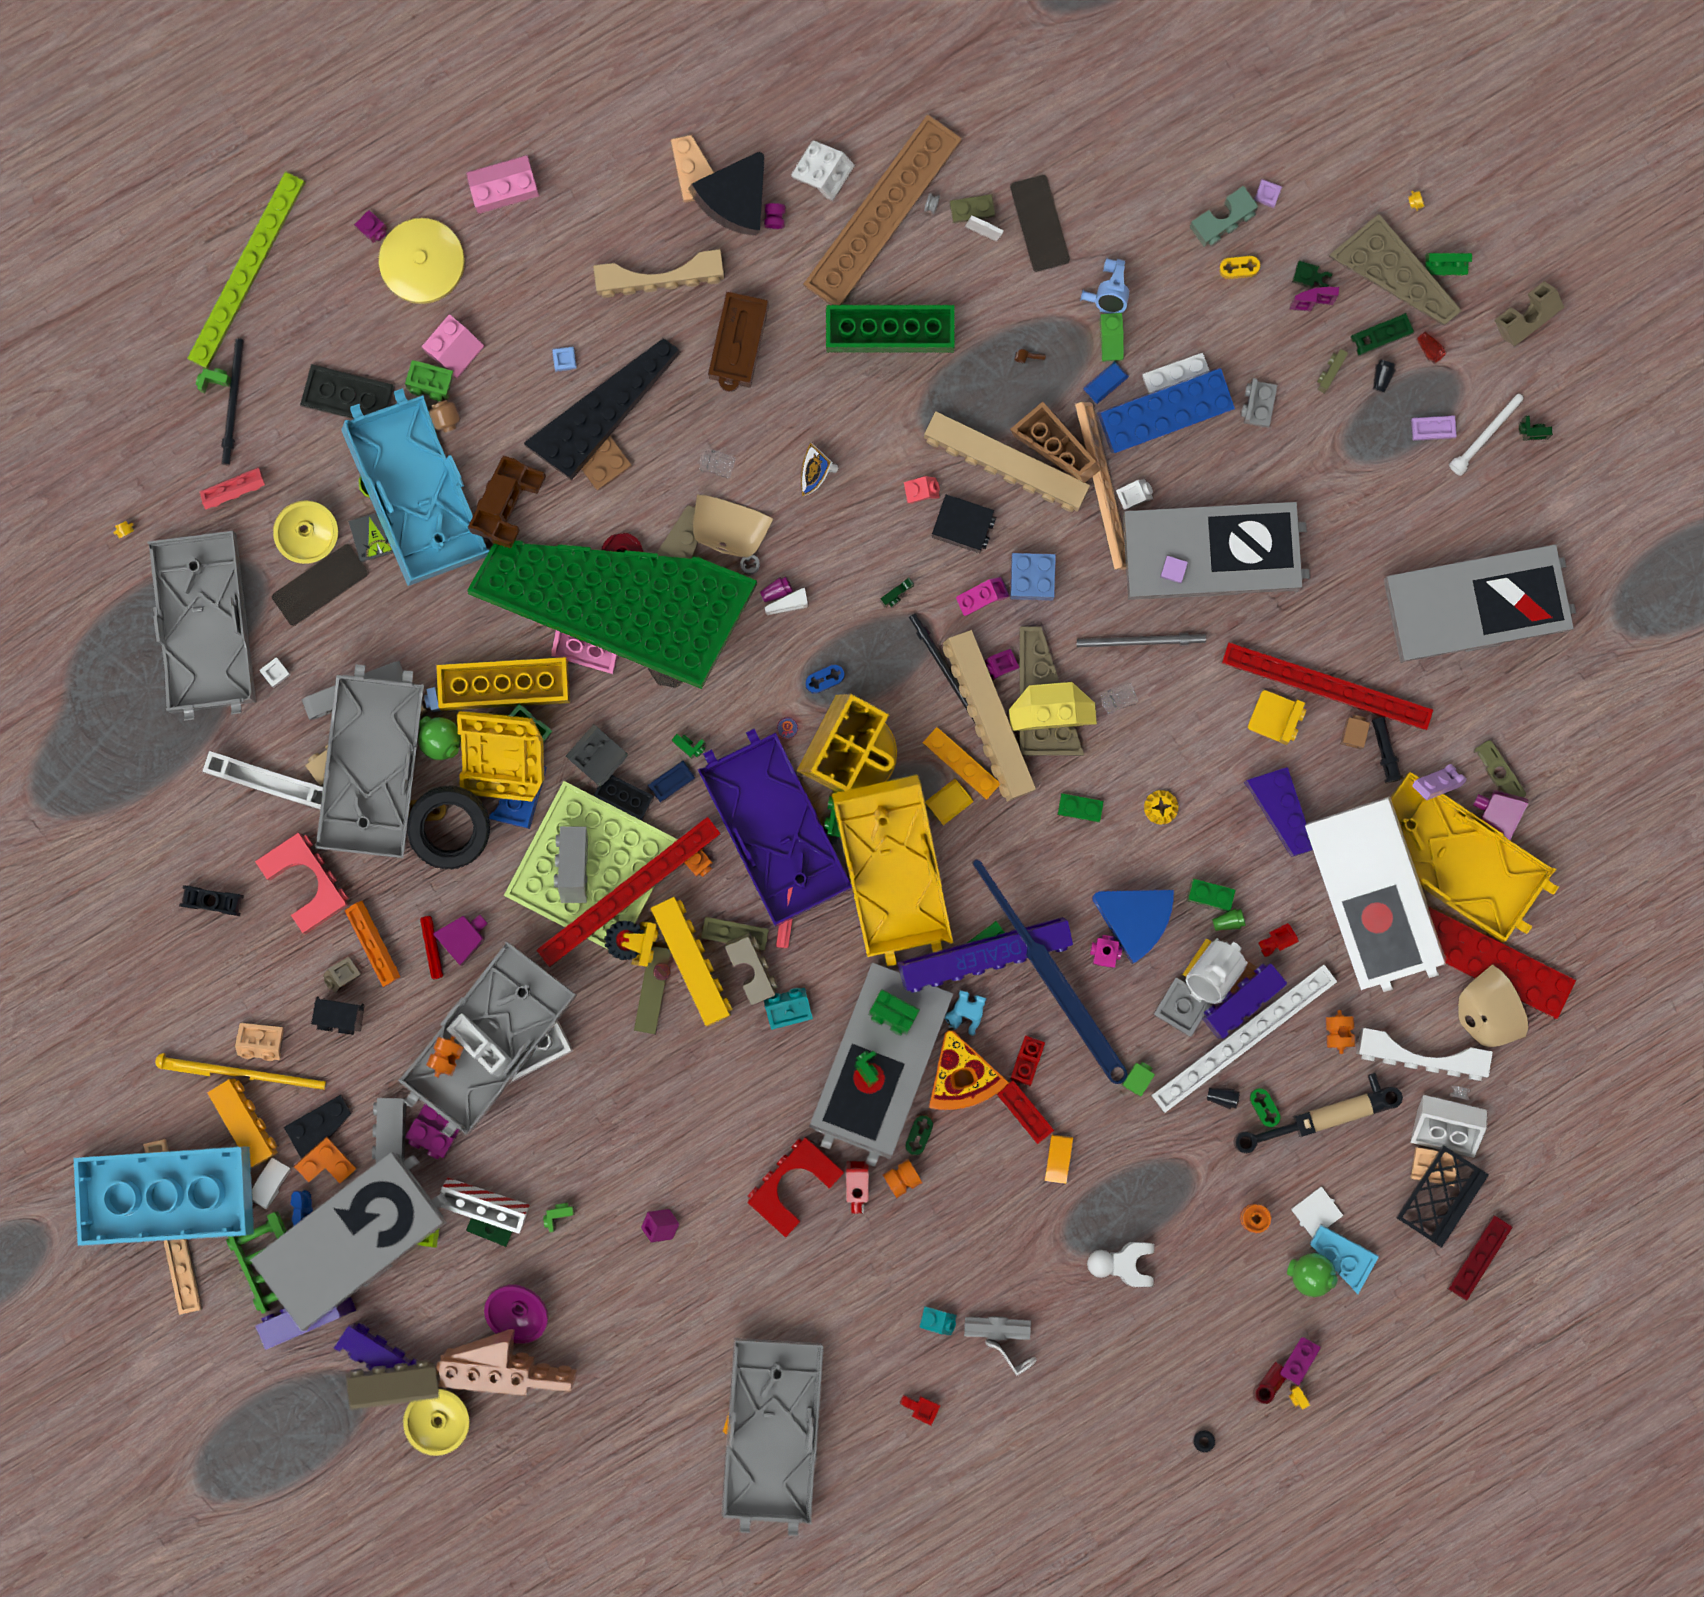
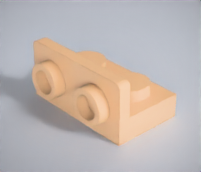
(259, 1041)

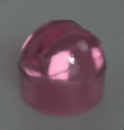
(665, 968)

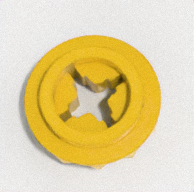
(1155, 815)

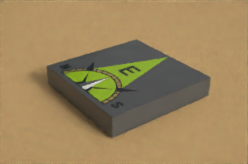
(370, 538)

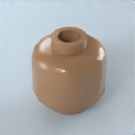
(444, 415)

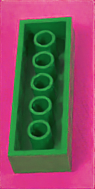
(890, 328)

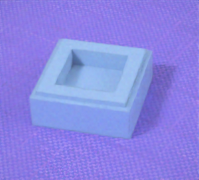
(564, 359)

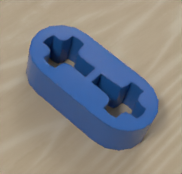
(822, 674)

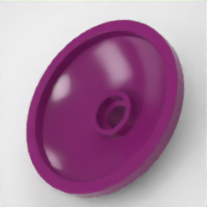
(503, 1312)

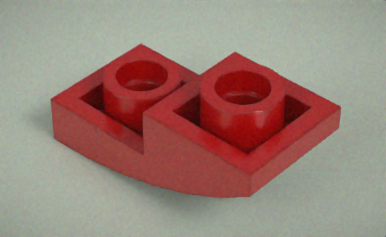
(1027, 1060)

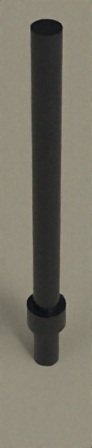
(228, 441)
(924, 634)

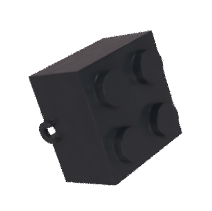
(338, 1015)

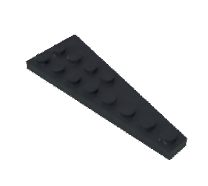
(583, 428)

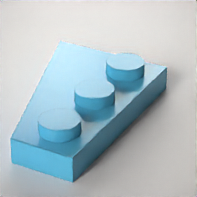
(1348, 1258)

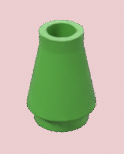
(1231, 920)

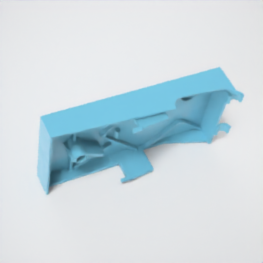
(413, 488)

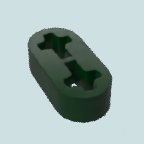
(914, 1133)

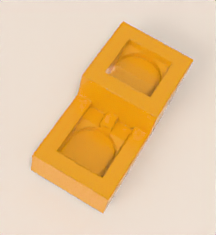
(1058, 1158)

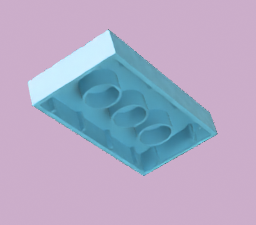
(163, 1196)

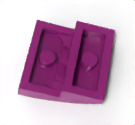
(1306, 300)

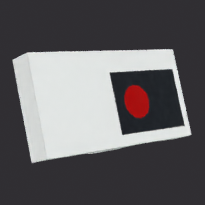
(1376, 894)

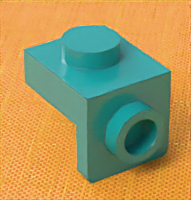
(938, 1321)

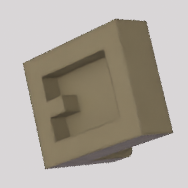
(340, 974)

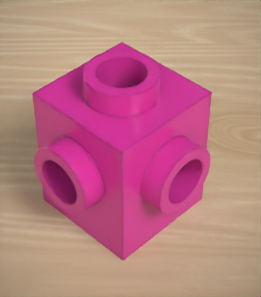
(1102, 959)

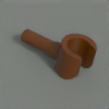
(1023, 354)

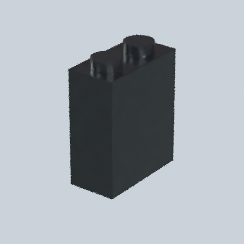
(963, 524)

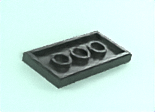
(338, 391)

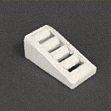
(791, 602)

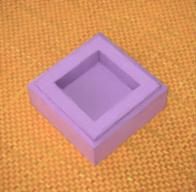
(1267, 193)
(1174, 569)

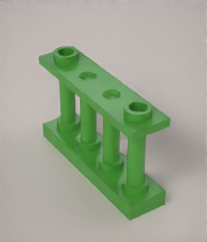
(273, 1224)

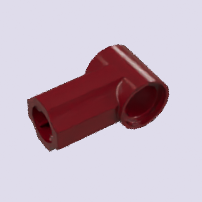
(1272, 1382)

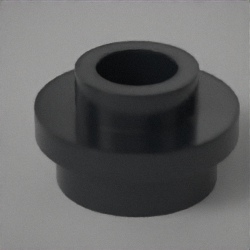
(1204, 1448)

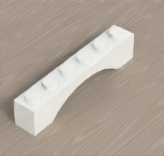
(263, 780)
(1379, 1045)

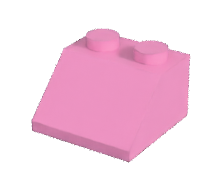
(452, 346)

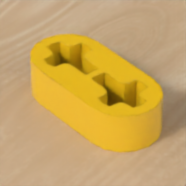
(1240, 272)

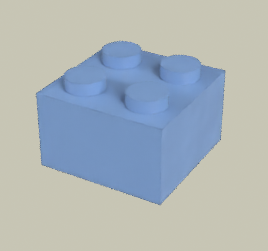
(1032, 576)

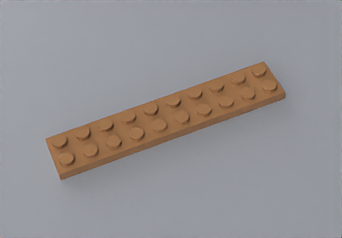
(882, 211)

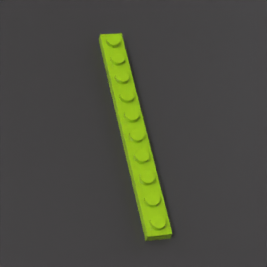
(246, 270)

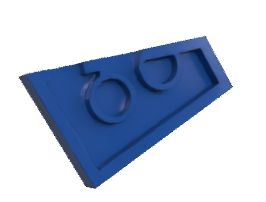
(516, 811)

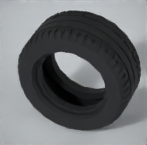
(448, 858)

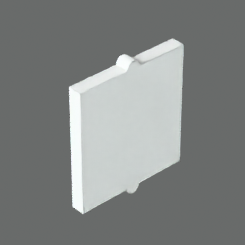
(984, 228)
(1316, 1210)

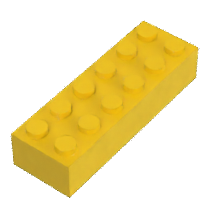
(503, 684)
(690, 961)

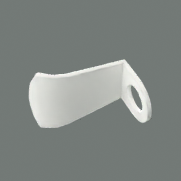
(992, 1343)

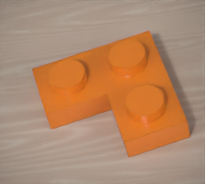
(325, 1156)

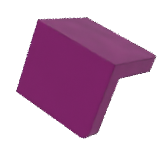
(660, 1225)

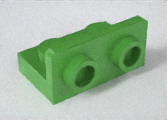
(429, 380)

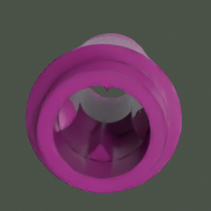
(776, 590)

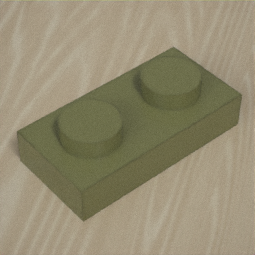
(979, 207)
(1335, 363)

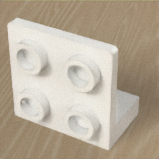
(823, 169)

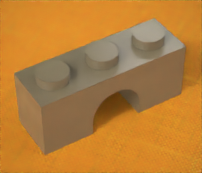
(1543, 306)
(745, 950)

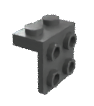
(597, 755)

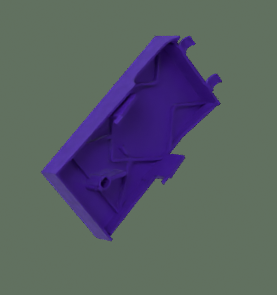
(774, 828)

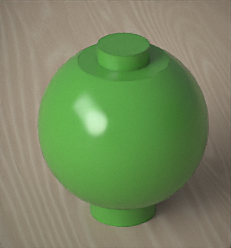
(438, 738)
(1313, 1274)

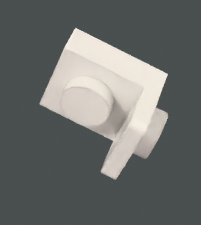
(1135, 494)

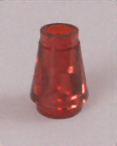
(1431, 347)

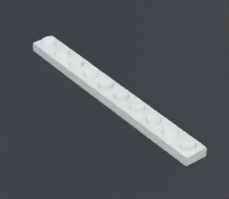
(1244, 1038)

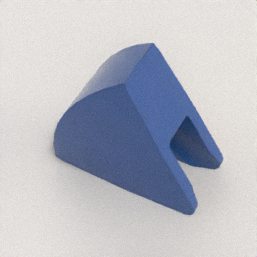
(1135, 918)

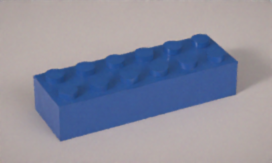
(1166, 410)

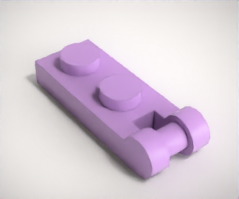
(1439, 782)

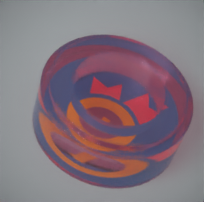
(787, 728)

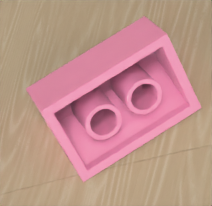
(502, 184)
(583, 653)

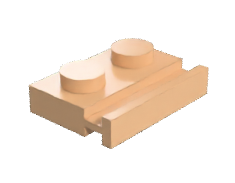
(1423, 1159)

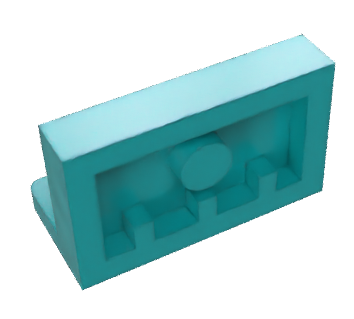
(788, 1008)

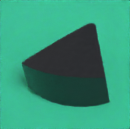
(733, 195)

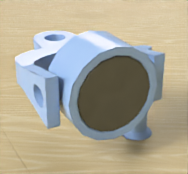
(1113, 293)

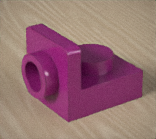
(371, 227)
(1001, 664)

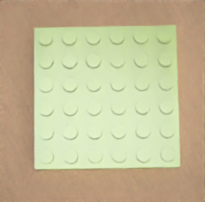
(616, 851)

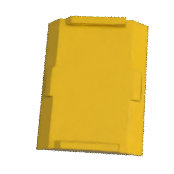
(949, 801)

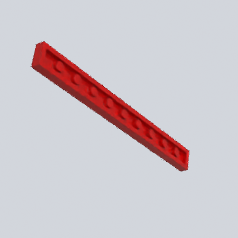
(1327, 686)
(628, 892)

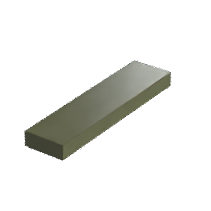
(651, 993)

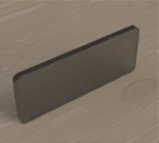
(1039, 223)
(320, 585)

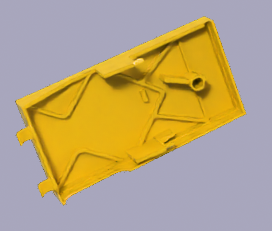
(1469, 862)
(892, 867)

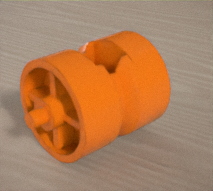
(1340, 1032)
(444, 1057)

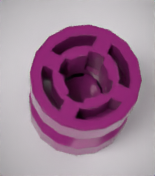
(774, 216)

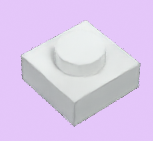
(274, 672)

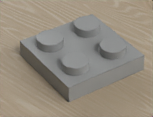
(1181, 1008)

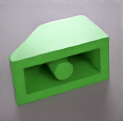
(1111, 336)

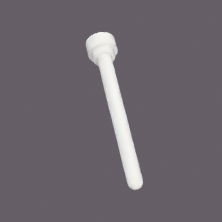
(1460, 464)

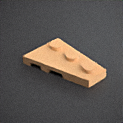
(690, 164)

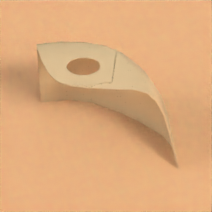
(729, 523)
(1496, 999)

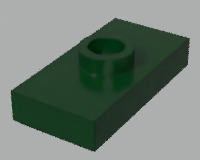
(490, 1232)

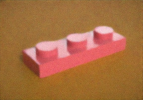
(232, 488)

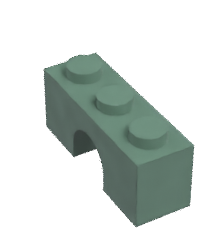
(1209, 229)

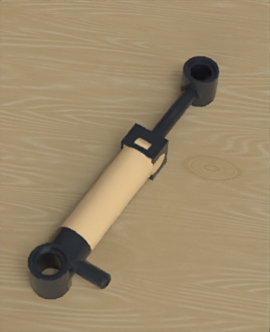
(1329, 1116)

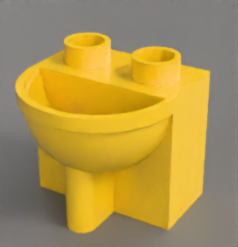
(850, 746)

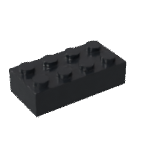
(625, 797)

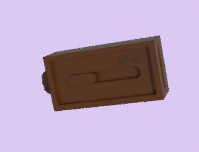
(738, 341)

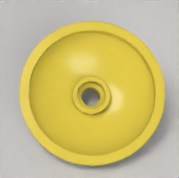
(310, 544)
(435, 1438)

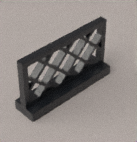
(1458, 1206)

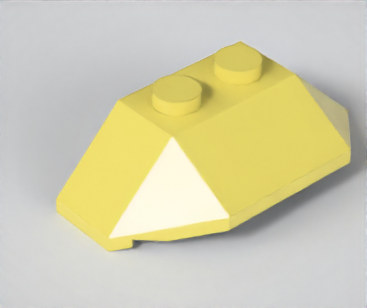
(1052, 707)

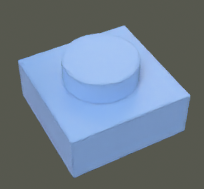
(432, 699)

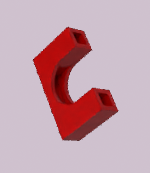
(766, 1198)

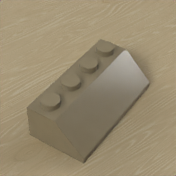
(391, 1385)

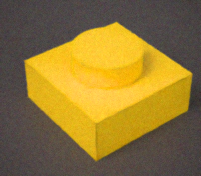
(1297, 1397)

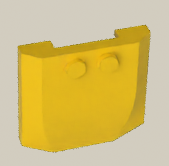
(500, 756)

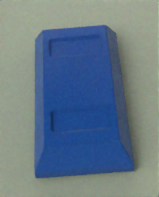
(1105, 382)

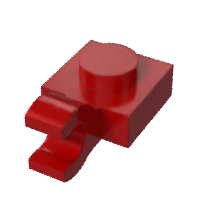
(1279, 938)
(923, 1410)

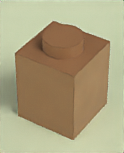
(1355, 732)

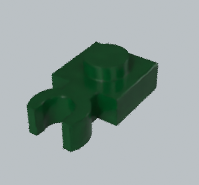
(1307, 275)
(893, 597)

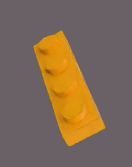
(961, 763)

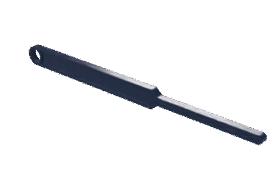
(1058, 986)

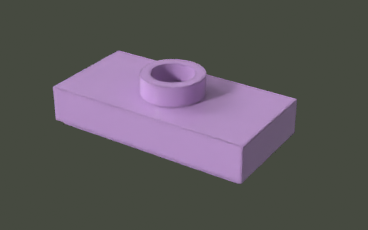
(1433, 428)

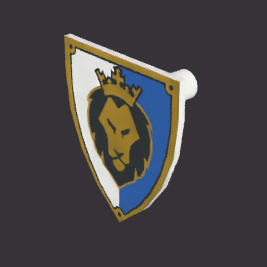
(815, 469)

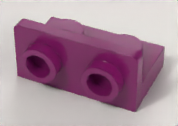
(1300, 1360)

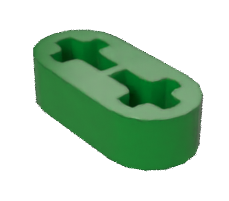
(1269, 1104)

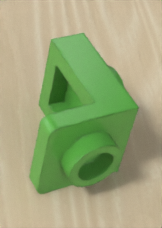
(217, 376)
(561, 1210)

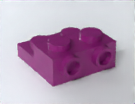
(427, 1133)

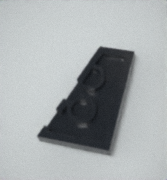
(317, 1124)

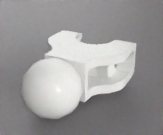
(1122, 1264)

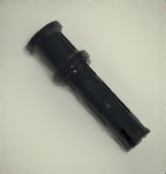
(1389, 760)

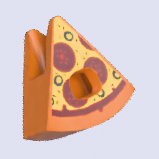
(962, 1076)

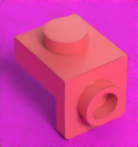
(921, 489)

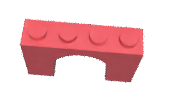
(328, 899)

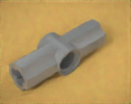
(997, 1328)

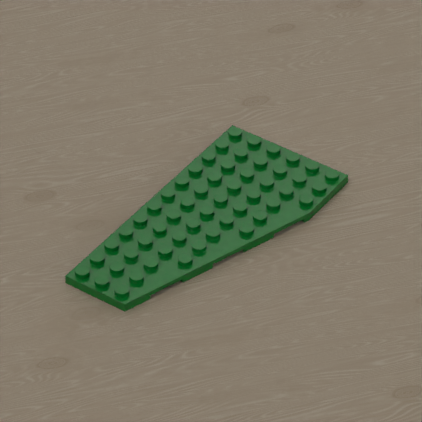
(631, 603)

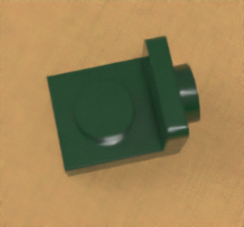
(1538, 432)

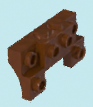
(500, 498)

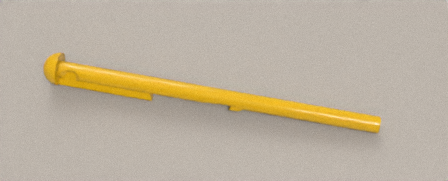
(205, 1069)

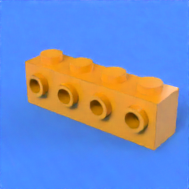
(242, 1121)

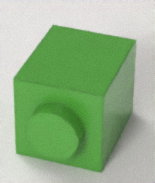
(1138, 1078)

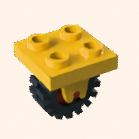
(632, 941)

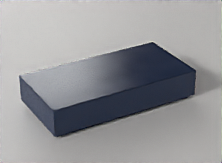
(671, 781)

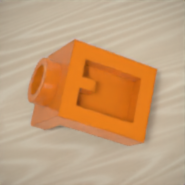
(699, 864)

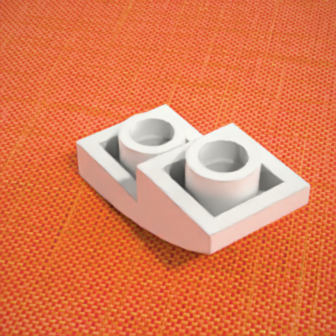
(268, 1183)

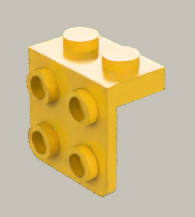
(1276, 717)

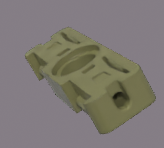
(1493, 759)

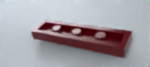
(1479, 1257)

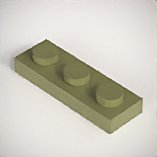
(726, 931)

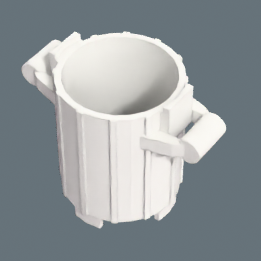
(1216, 971)

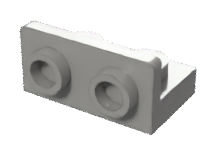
(1259, 403)

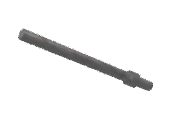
(1182, 639)

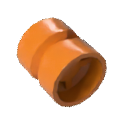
(902, 1178)
(1255, 1218)

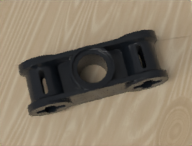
(225, 902)

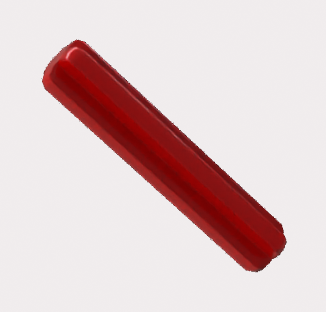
(431, 947)

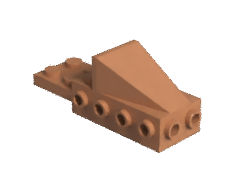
(498, 1369)

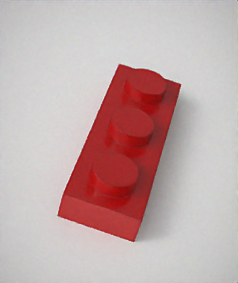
(1025, 1112)

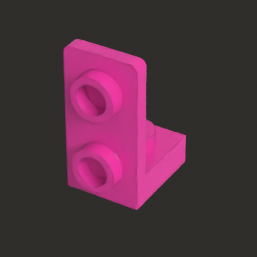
(982, 595)

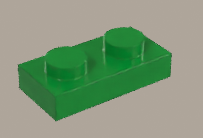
(1080, 808)

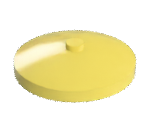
(421, 260)

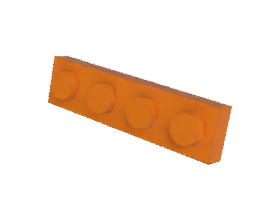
(372, 943)

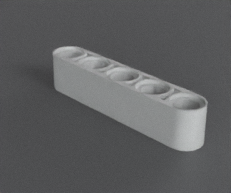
(321, 703)

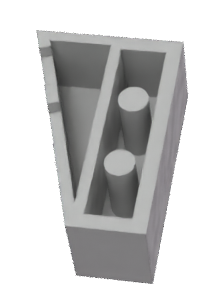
(571, 864)

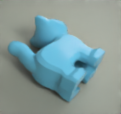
(966, 1009)

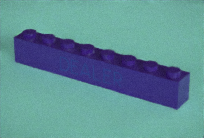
(981, 955)

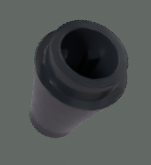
(1383, 374)
(1224, 1097)

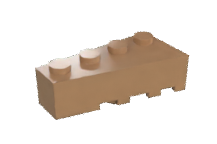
(1051, 439)

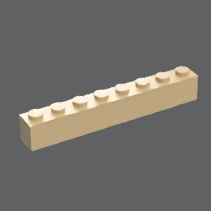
(1006, 461)
(988, 715)

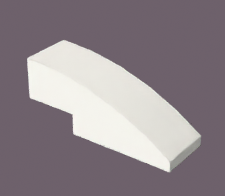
(479, 1045)

